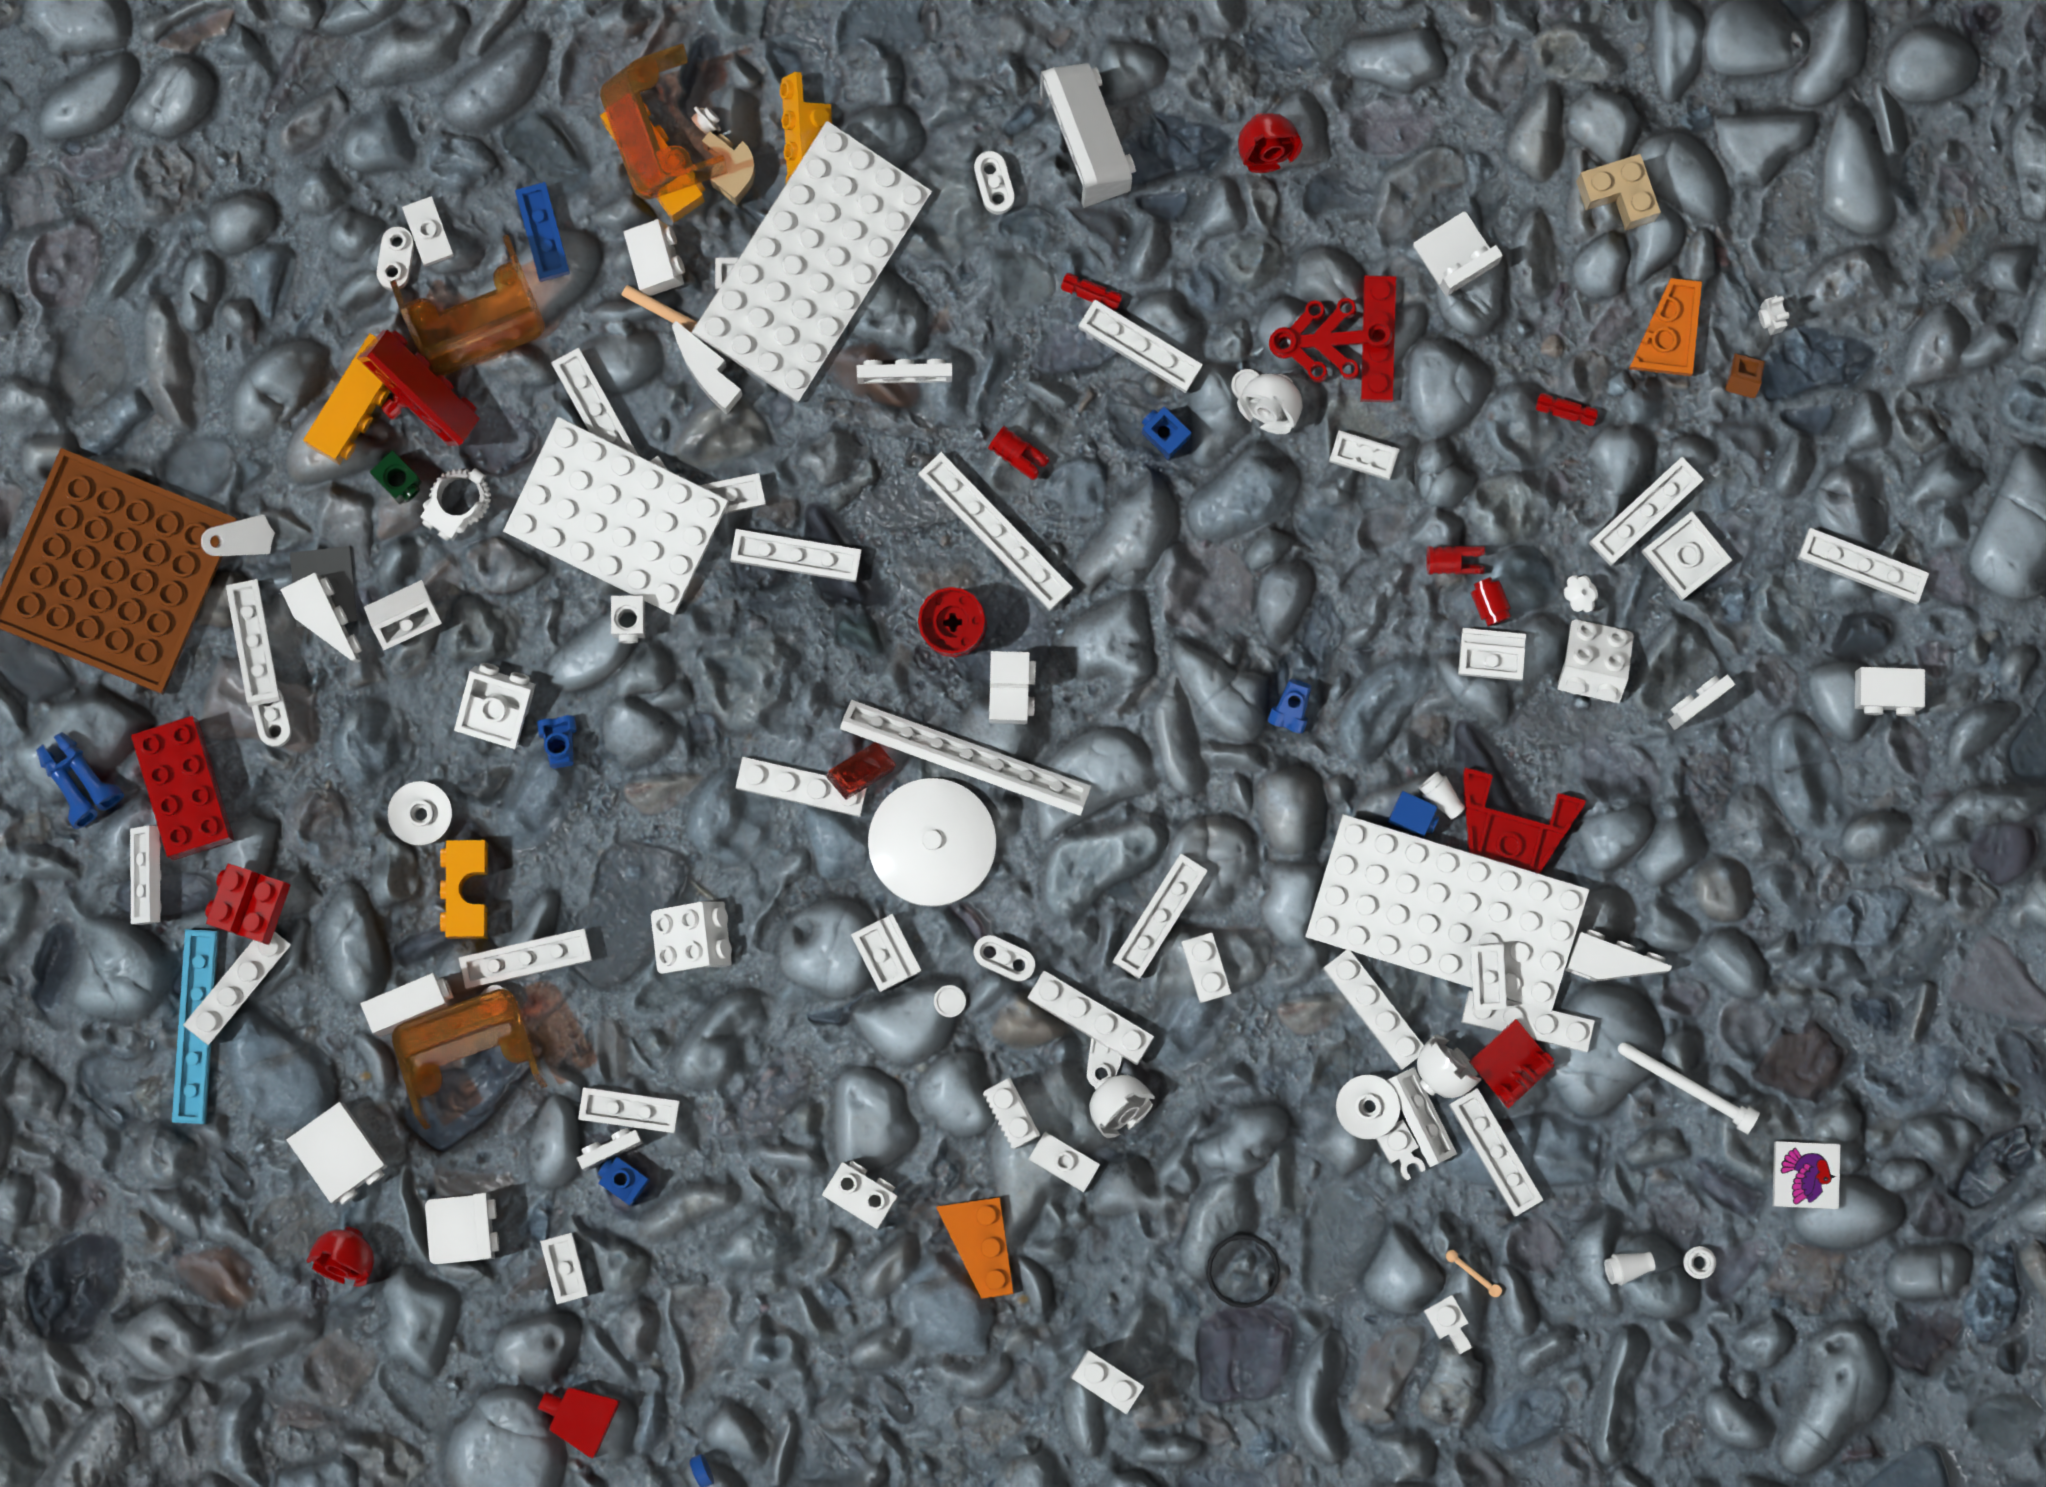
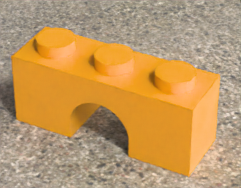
(461, 862)

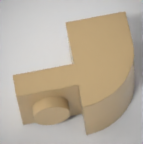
(739, 166)

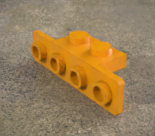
(799, 120)

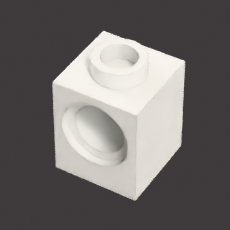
(628, 604)

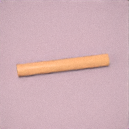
(658, 308)

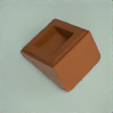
(1745, 376)

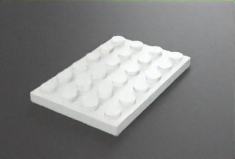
(616, 515)

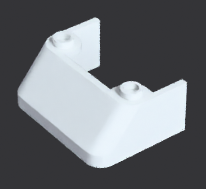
(1088, 131)

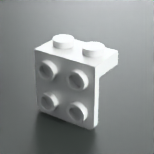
(1596, 661)
(691, 937)
(461, 1228)

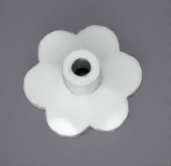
(1581, 593)

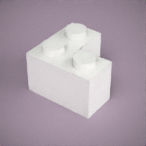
(1009, 687)

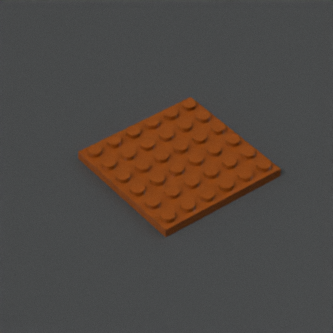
(110, 571)

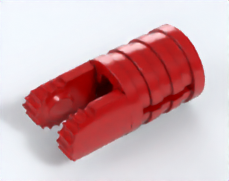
(1013, 449)
(1449, 560)

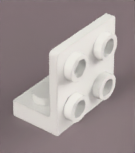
(1456, 253)

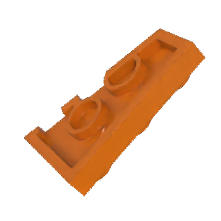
(1672, 332)
(981, 1243)

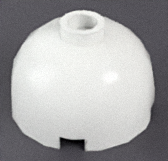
(1272, 401)
(1445, 1069)
(1118, 1103)

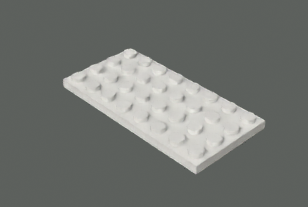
(811, 261)
(1431, 901)

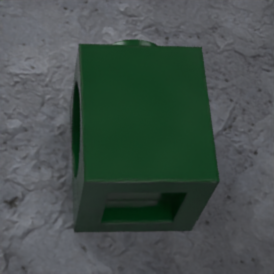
(387, 468)

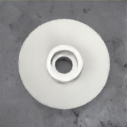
(408, 801)
(1352, 1111)

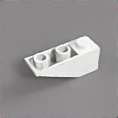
(314, 608)
(1602, 960)

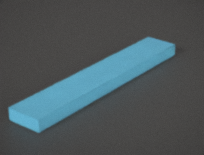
(192, 1053)

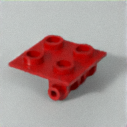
(1512, 1063)

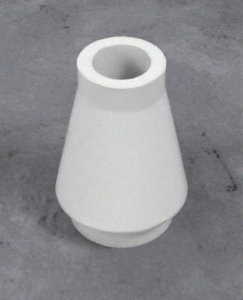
(1441, 793)
(1627, 1267)

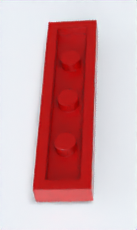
(1378, 363)

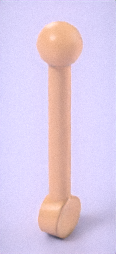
(1494, 1290)

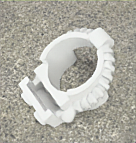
(447, 524)

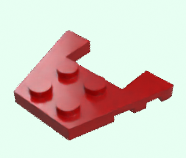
(1511, 837)

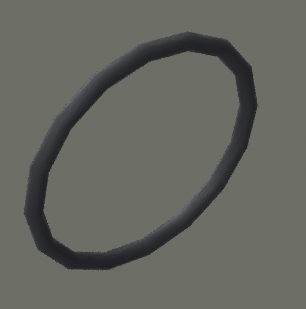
(1275, 1261)

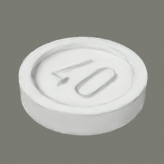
(1241, 379)
(949, 1001)

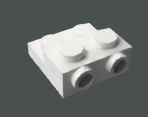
(495, 705)

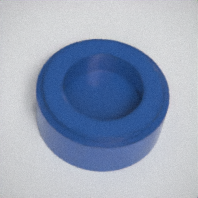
(701, 1470)

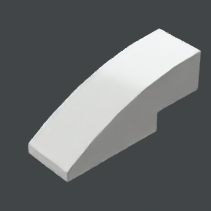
(706, 369)

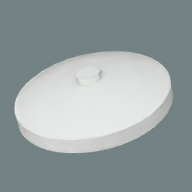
(932, 842)

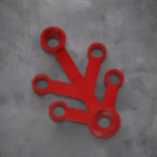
(1325, 339)

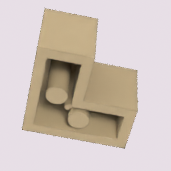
(1622, 182)

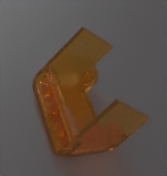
(649, 168)
(478, 326)
(458, 1033)

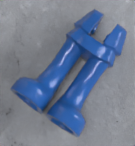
(81, 810)

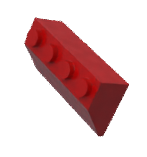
(419, 388)

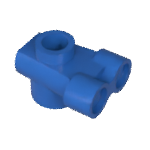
(1289, 712)
(557, 735)

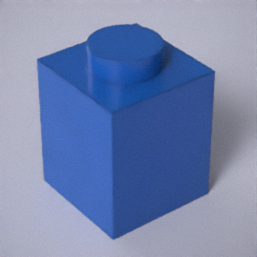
(1413, 815)

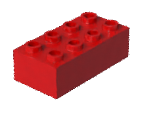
(182, 788)

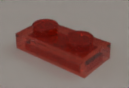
(860, 770)

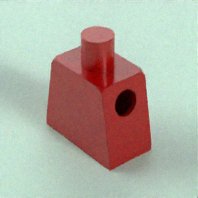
(580, 1417)

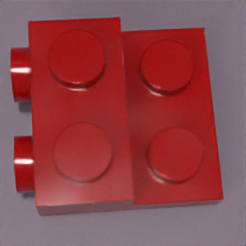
(247, 903)

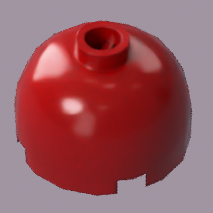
(1268, 141)
(343, 1255)

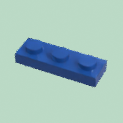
(542, 232)

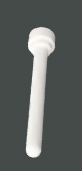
(1742, 1117)

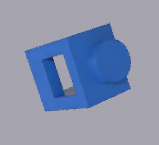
(1165, 419)
(631, 1189)

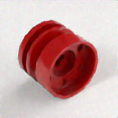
(939, 609)

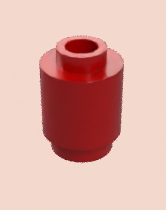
(1491, 601)

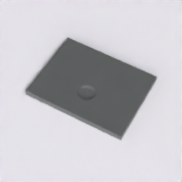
(336, 566)

